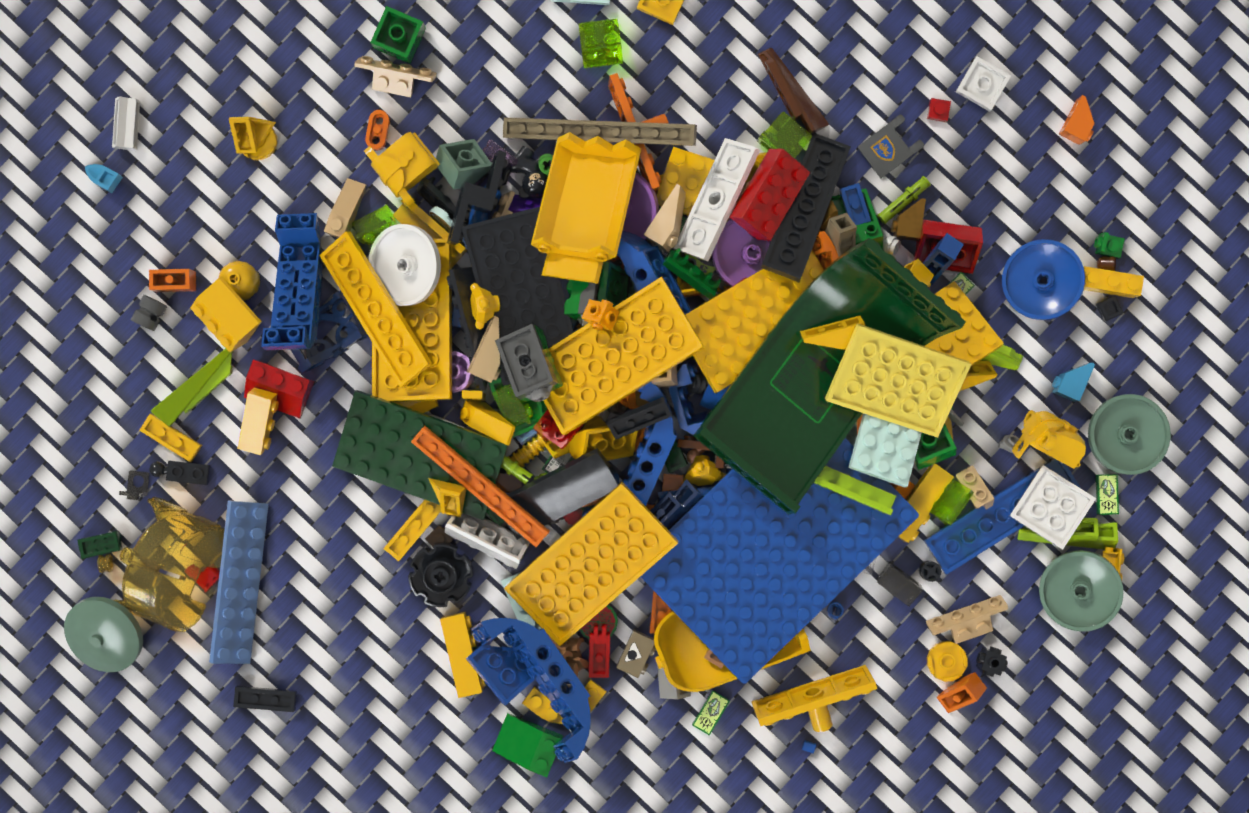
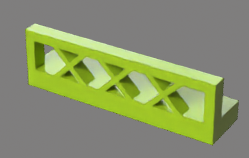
(856, 490)

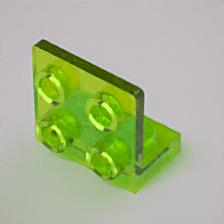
(600, 43)
(786, 135)
(373, 224)
(511, 407)
(951, 502)

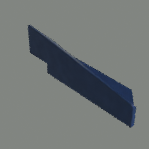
(674, 507)

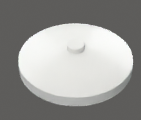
(406, 263)

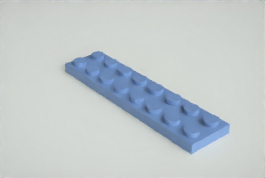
(238, 582)

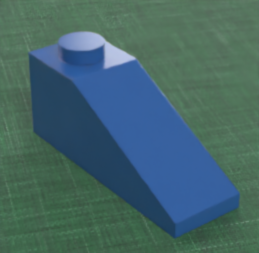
(942, 256)

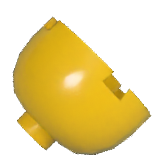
(248, 278)

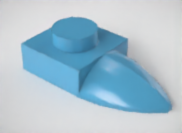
(103, 176)

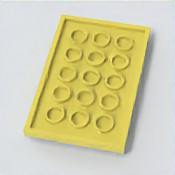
(897, 380)

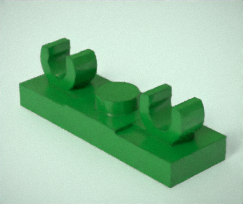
(691, 273)

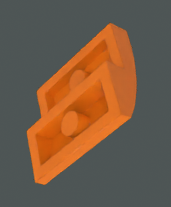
(824, 250)

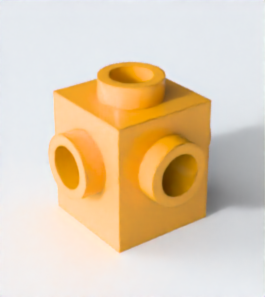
(600, 314)

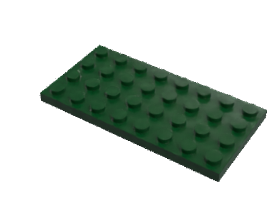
(380, 449)

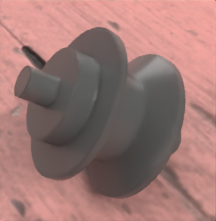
(698, 384)

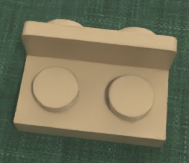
(972, 480)

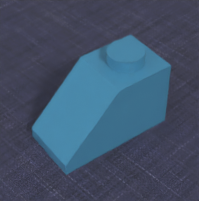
(1073, 382)

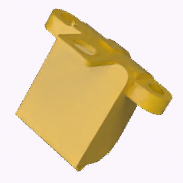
(403, 164)
(1051, 437)

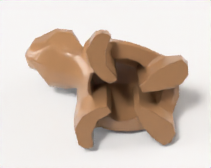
(572, 654)

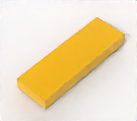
(170, 438)

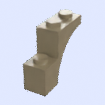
(842, 233)

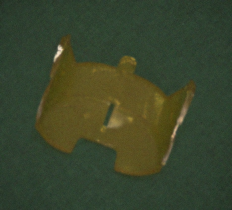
(178, 545)

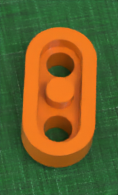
(377, 130)

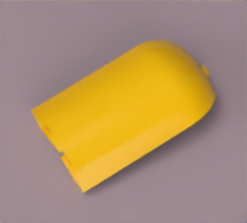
(683, 655)

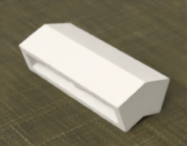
(126, 123)

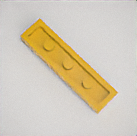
(412, 529)

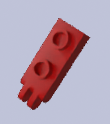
(599, 653)

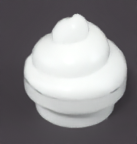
(891, 245)

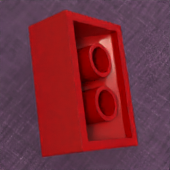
(970, 236)
(290, 388)

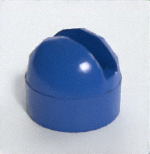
(839, 610)

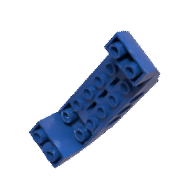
(645, 265)
(297, 284)
(660, 433)
(552, 674)

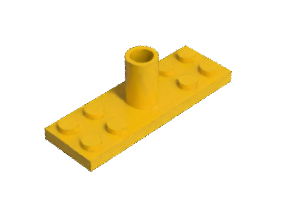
(814, 698)

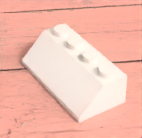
(488, 538)

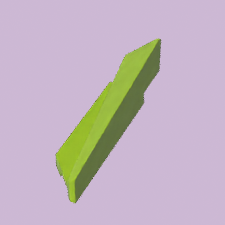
(195, 388)

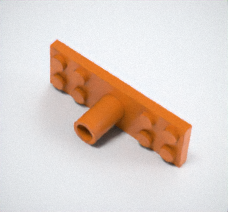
(624, 108)

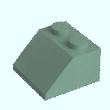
(462, 162)

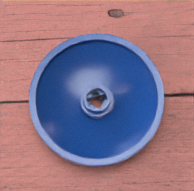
(1038, 261)

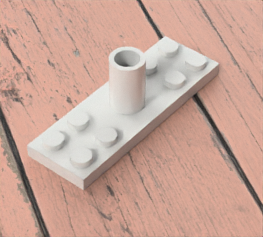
(717, 199)

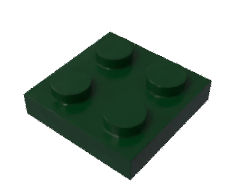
(613, 284)

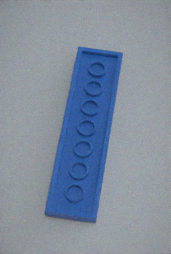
(984, 527)

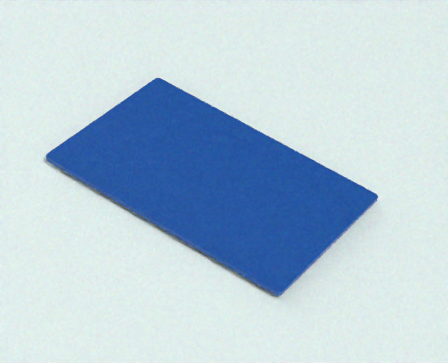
(757, 576)

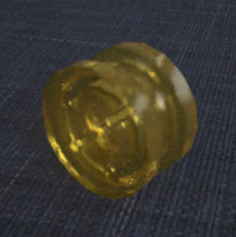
(105, 563)

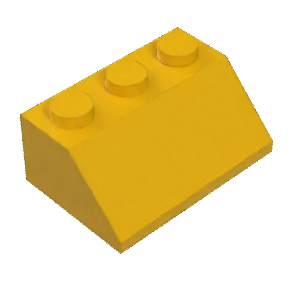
(226, 315)
(603, 440)

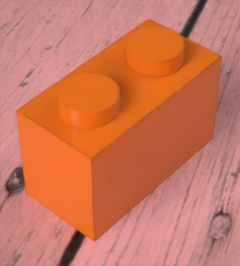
(172, 280)

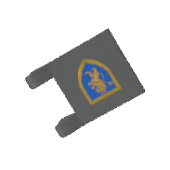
(886, 148)

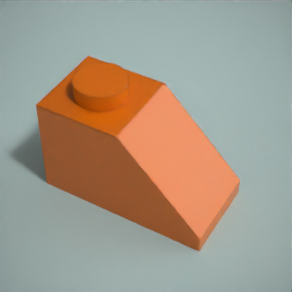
(1079, 122)
(962, 693)

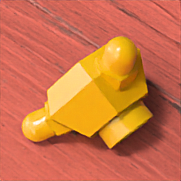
(483, 305)
(703, 472)

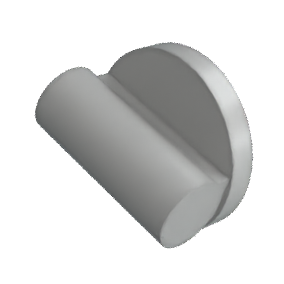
(1008, 443)

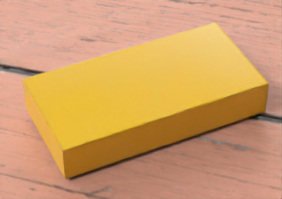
(474, 395)

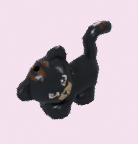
(534, 180)

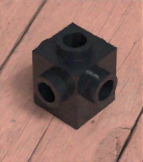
(985, 658)

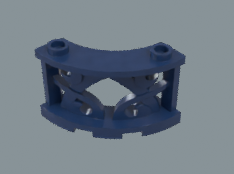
(355, 335)

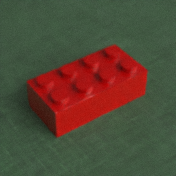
(769, 194)

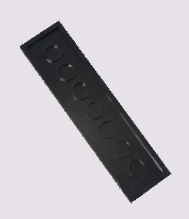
(801, 224)

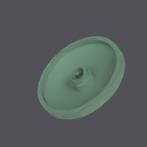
(1129, 434)
(1081, 590)
(103, 634)

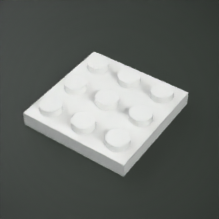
(1052, 507)

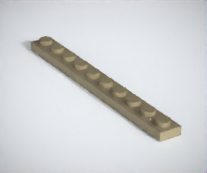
(608, 130)

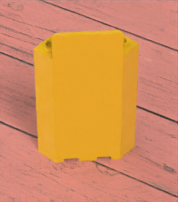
(584, 206)

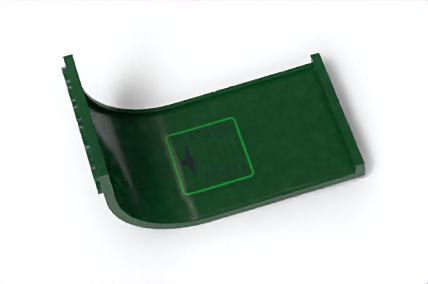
(775, 412)

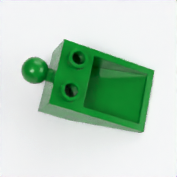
(866, 230)

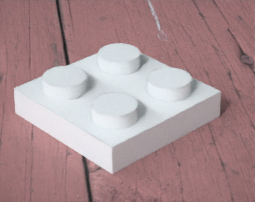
(983, 83)

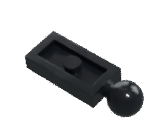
(181, 472)

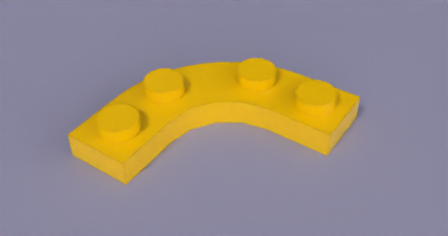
(541, 704)

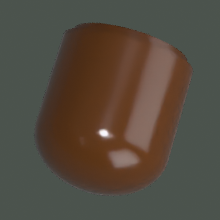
(1106, 263)

